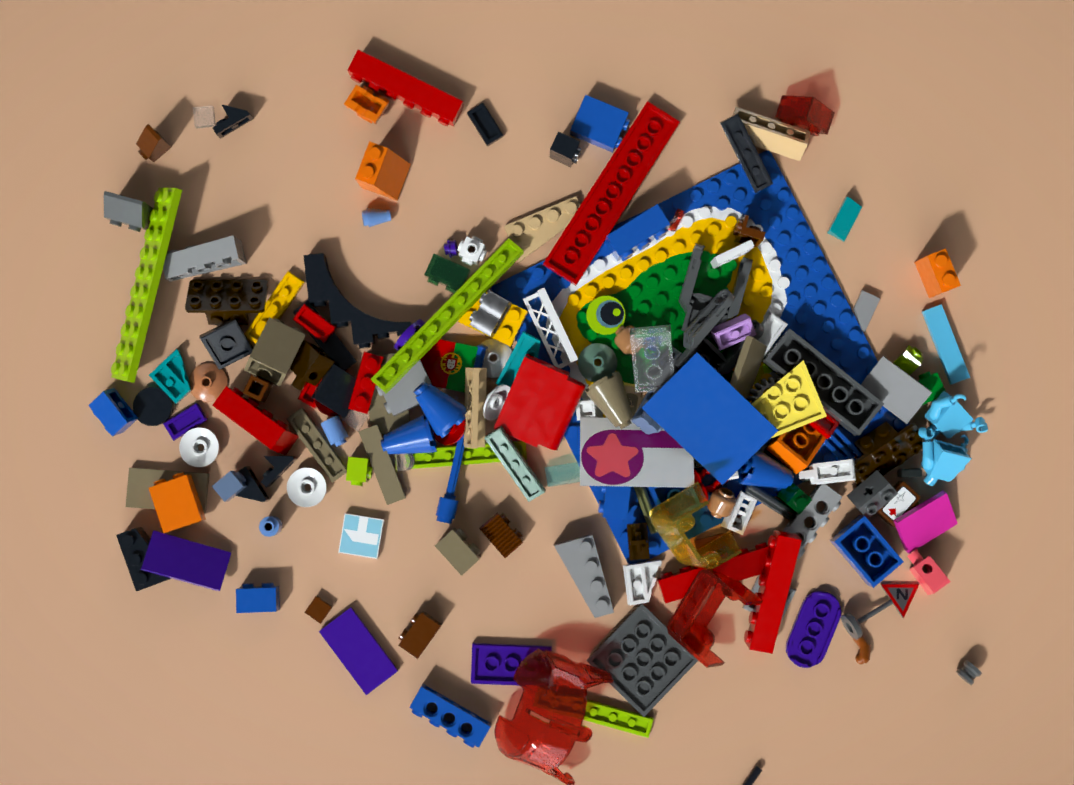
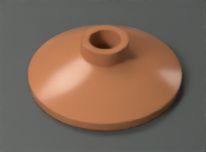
(217, 378)

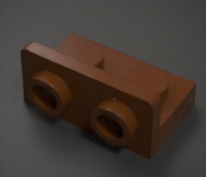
(744, 233)

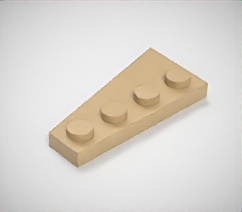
(541, 226)

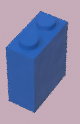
(599, 123)

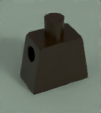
(309, 365)

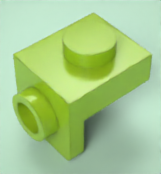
(909, 359)

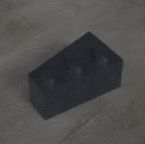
(134, 548)

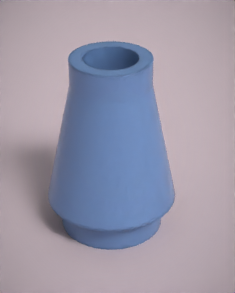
(375, 216)

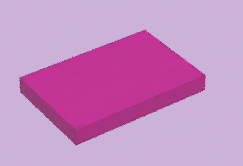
(925, 522)

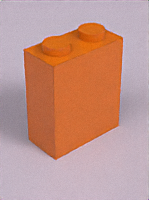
(937, 273)
(177, 502)

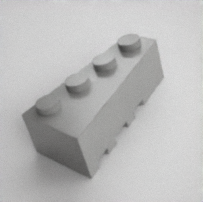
(585, 569)

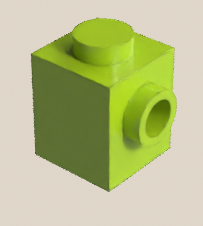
(358, 470)

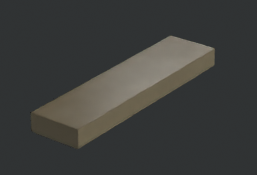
(317, 444)
(382, 465)

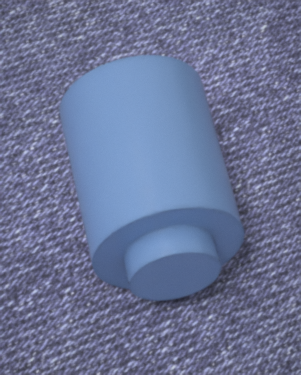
(335, 431)

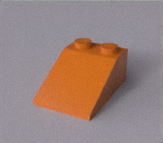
(796, 447)

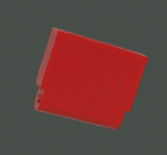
(540, 403)

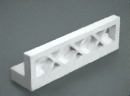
(555, 322)

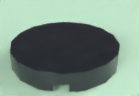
(152, 406)

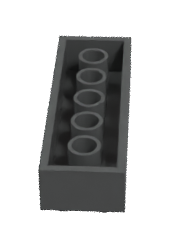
(838, 392)

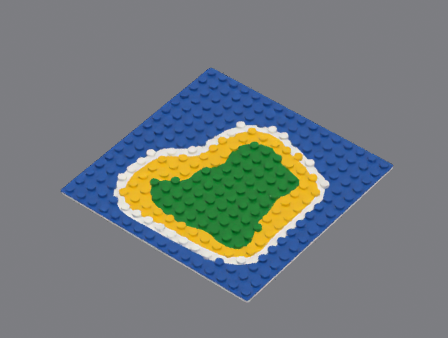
(785, 279)

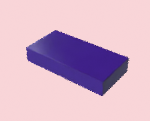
(185, 421)

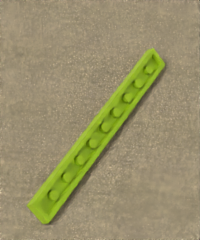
(447, 316)

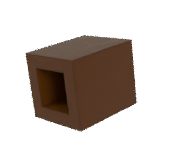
(258, 388)

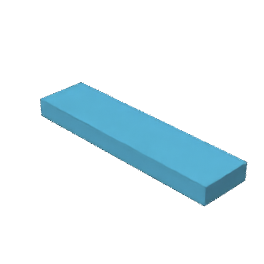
(945, 344)

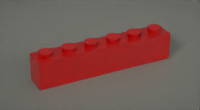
(405, 88)
(739, 568)
(773, 591)

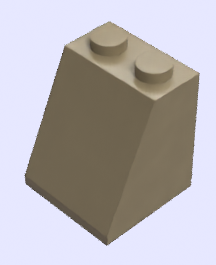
(274, 351)

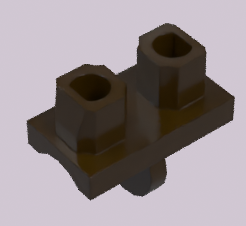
(638, 541)

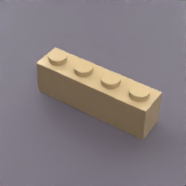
(774, 135)

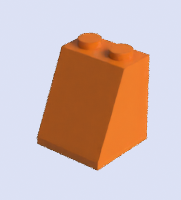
(382, 171)

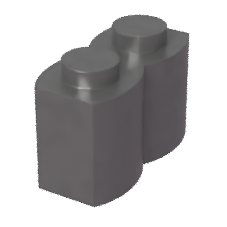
(490, 313)

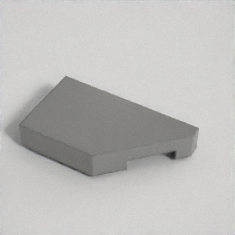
(865, 308)

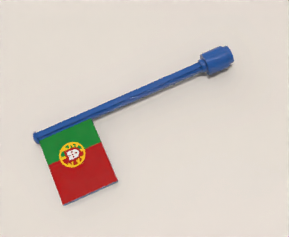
(446, 369)

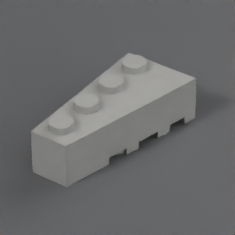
(204, 258)

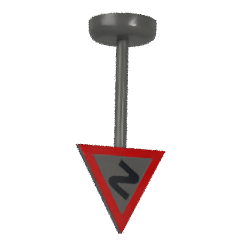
(899, 595)

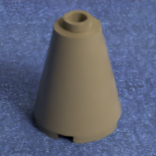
(611, 399)

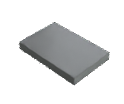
(896, 389)

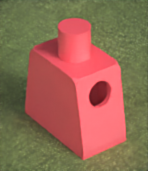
(933, 579)

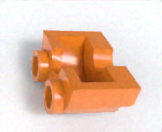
(366, 105)

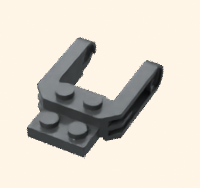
(694, 303)
(695, 334)

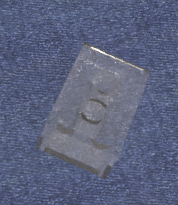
(651, 357)

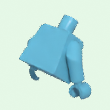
(951, 418)
(941, 458)

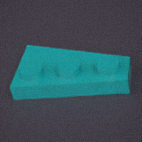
(525, 345)

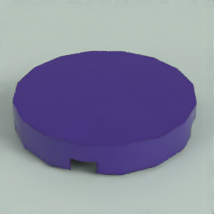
(408, 333)

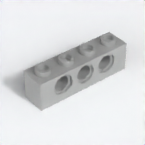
(832, 502)

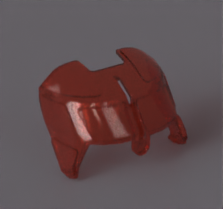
(557, 691)

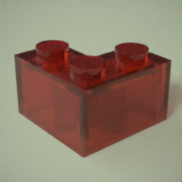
(805, 113)

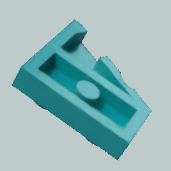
(172, 377)

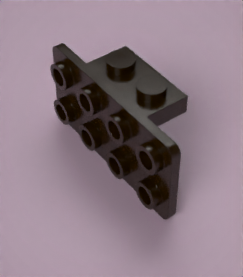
(227, 299)
(885, 449)

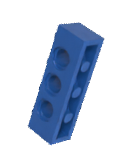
(445, 705)

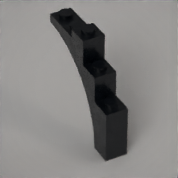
(323, 290)

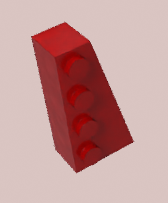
(255, 420)

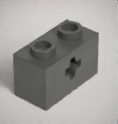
(872, 494)

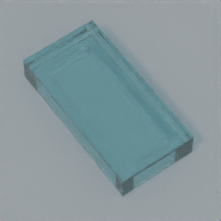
(563, 474)

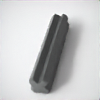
(771, 502)

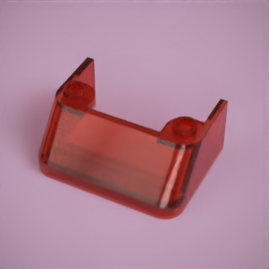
(697, 609)

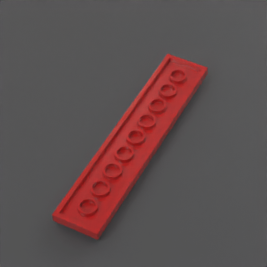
(611, 193)

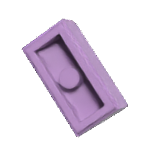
(733, 331)

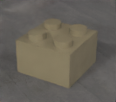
(458, 550)

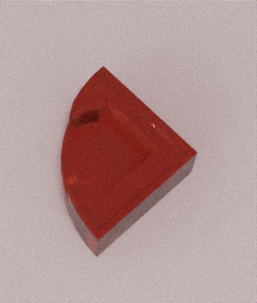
(676, 219)

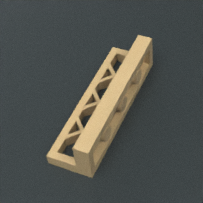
(474, 402)

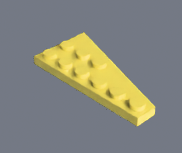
(791, 401)

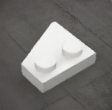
(640, 581)

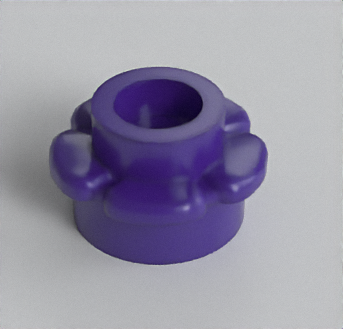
(451, 248)

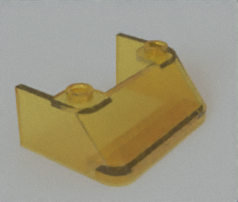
(675, 518)

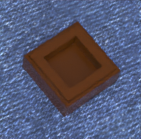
(318, 609)

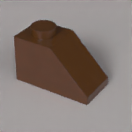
(152, 144)

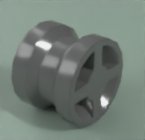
(969, 672)

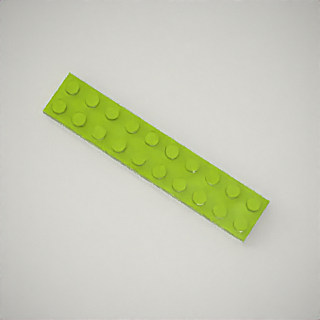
(146, 284)

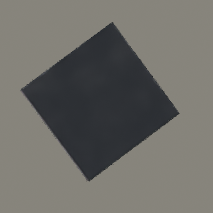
(226, 343)
(335, 390)

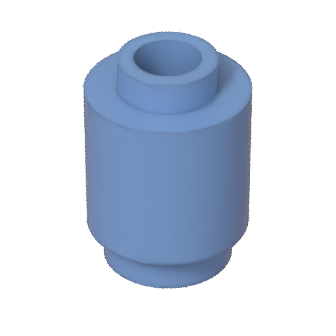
(276, 526)

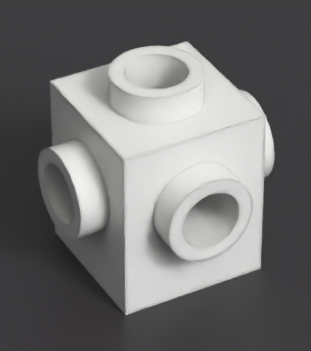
(472, 258)

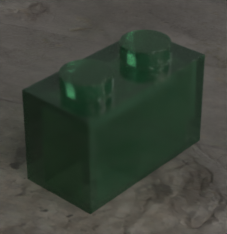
(446, 273)

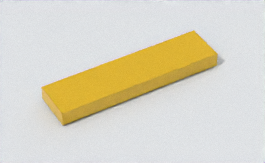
(276, 304)

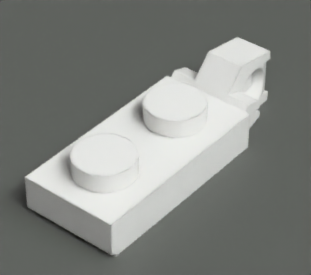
(829, 472)

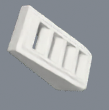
(745, 516)

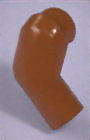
(864, 651)

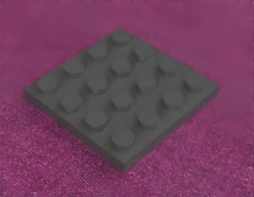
(642, 659)

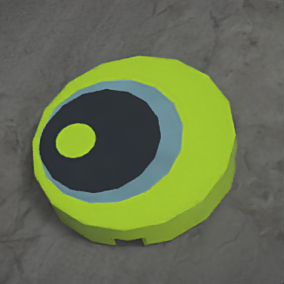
(605, 315)

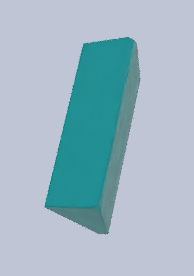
(844, 219)

